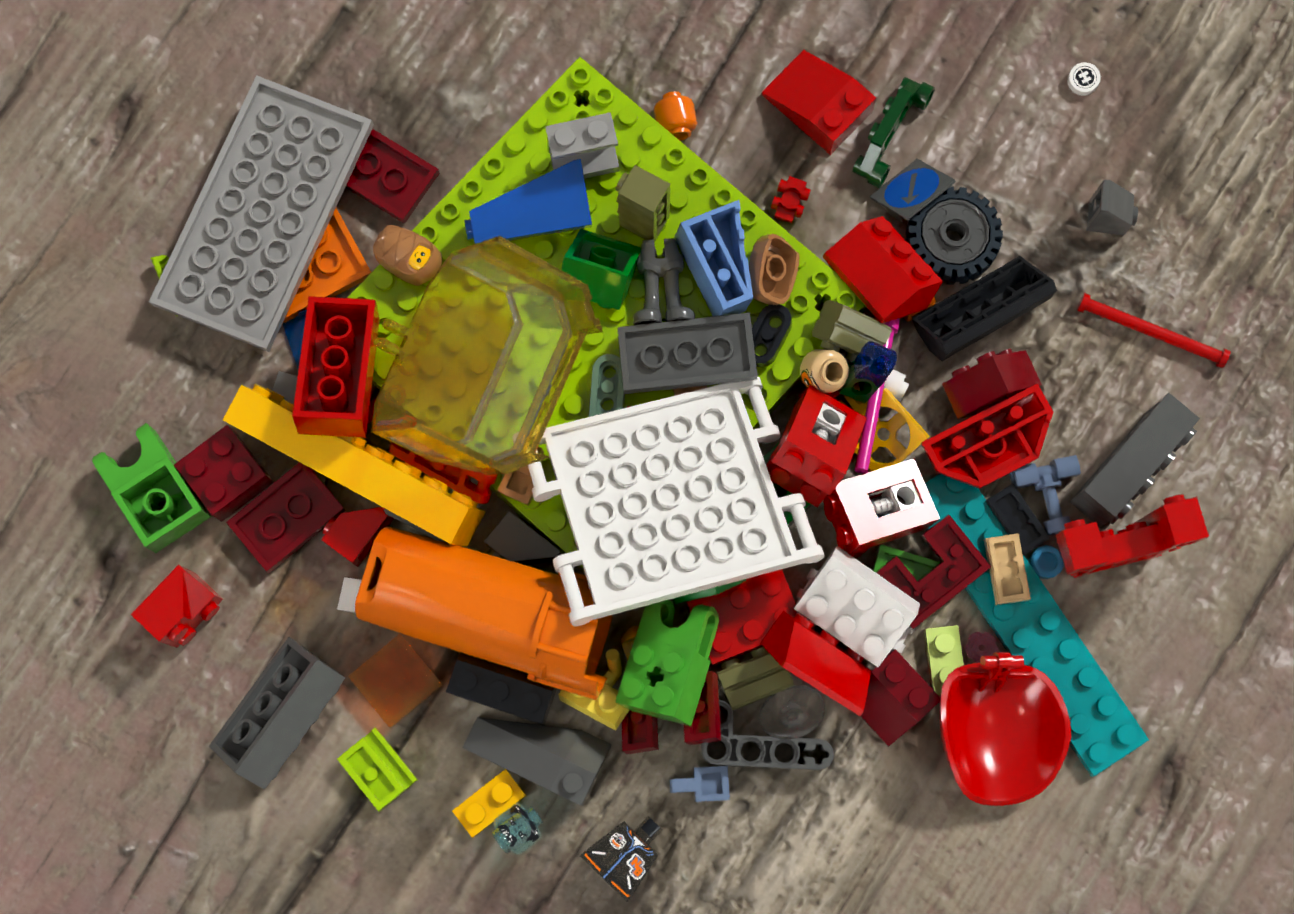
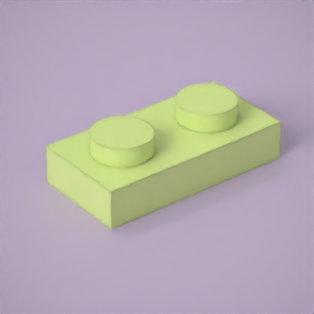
(943, 653)

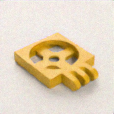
(917, 433)

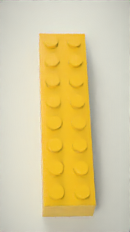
(359, 468)

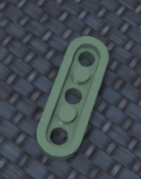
(606, 388)

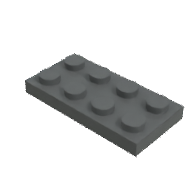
(687, 353)

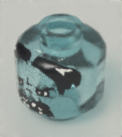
(517, 829)

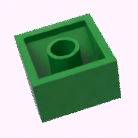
(602, 265)

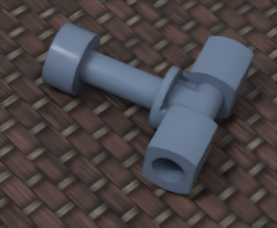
(1047, 479)

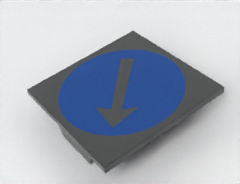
(912, 190)

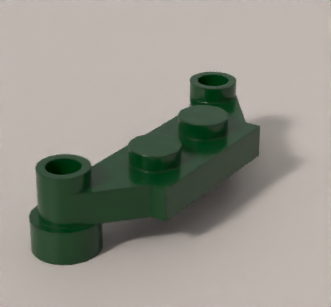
(881, 134)

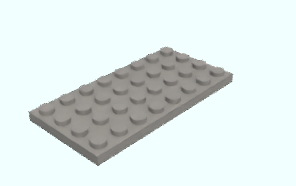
(262, 213)

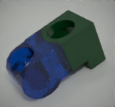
(869, 370)

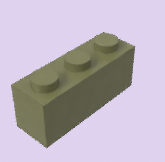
(643, 203)

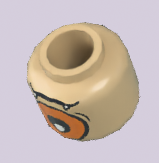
(824, 370)

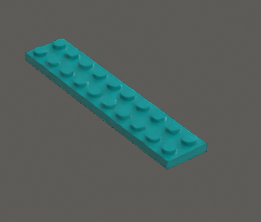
(1041, 633)

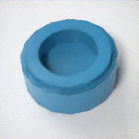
(1046, 562)

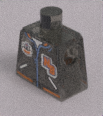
(624, 856)

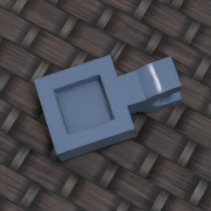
(707, 784)

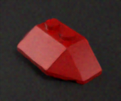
(993, 440)

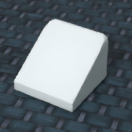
(349, 594)

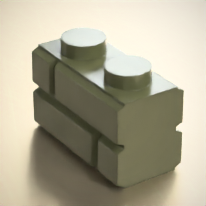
(848, 329)
(752, 679)

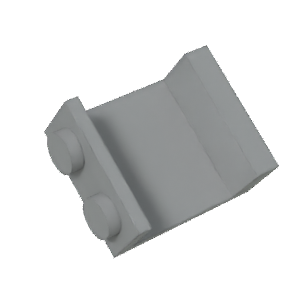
(586, 139)

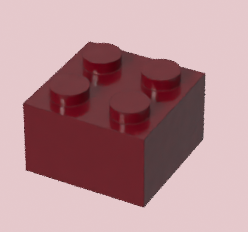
(223, 473)

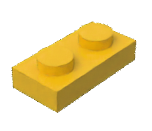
(488, 803)

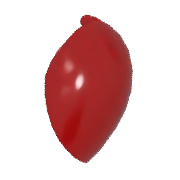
(1003, 729)

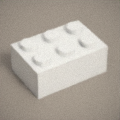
(857, 606)

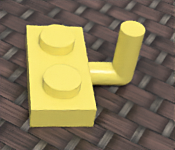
(604, 708)

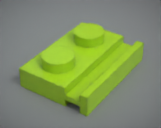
(377, 769)

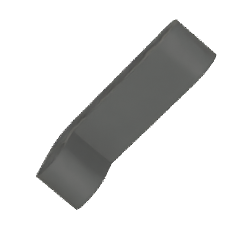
(766, 749)

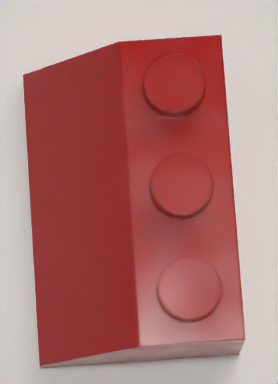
(883, 270)
(819, 660)

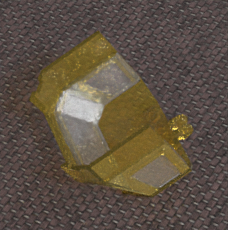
(483, 359)

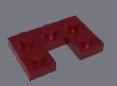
(958, 569)
(641, 730)

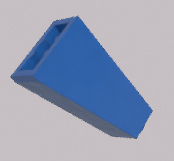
(538, 208)

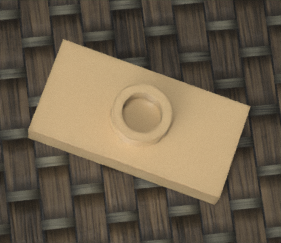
(1007, 569)

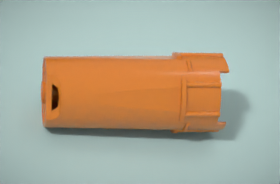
(482, 609)

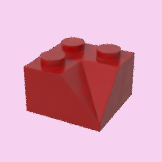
(177, 607)

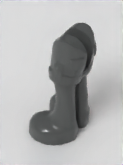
(669, 270)

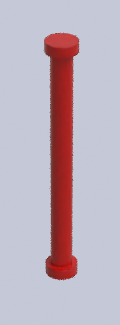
(1154, 330)

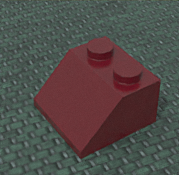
(896, 698)

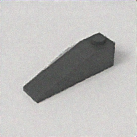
(549, 756)

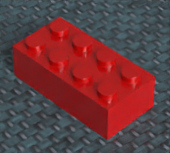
(336, 367)

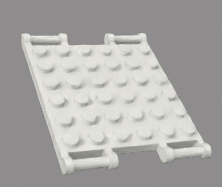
(670, 499)

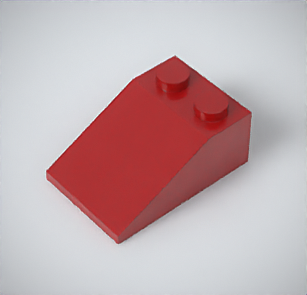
(820, 100)

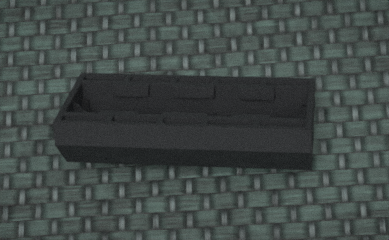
(983, 307)

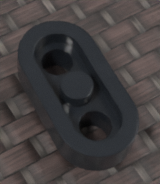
(768, 336)

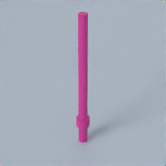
(872, 414)

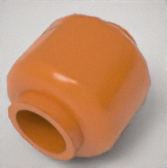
(676, 114)

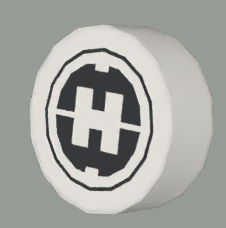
(1084, 78)

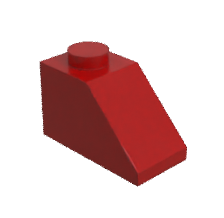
(355, 532)

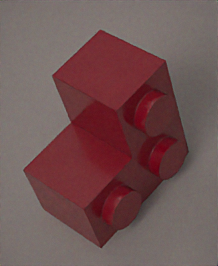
(989, 381)

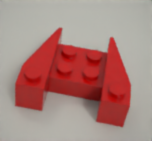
(1164, 529)

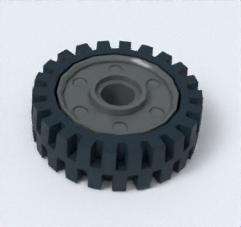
(971, 220)

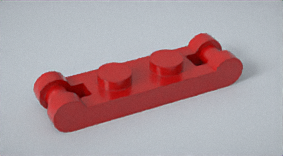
(452, 476)

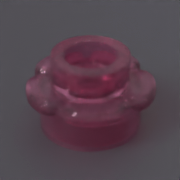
(976, 639)

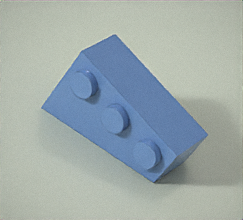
(717, 258)

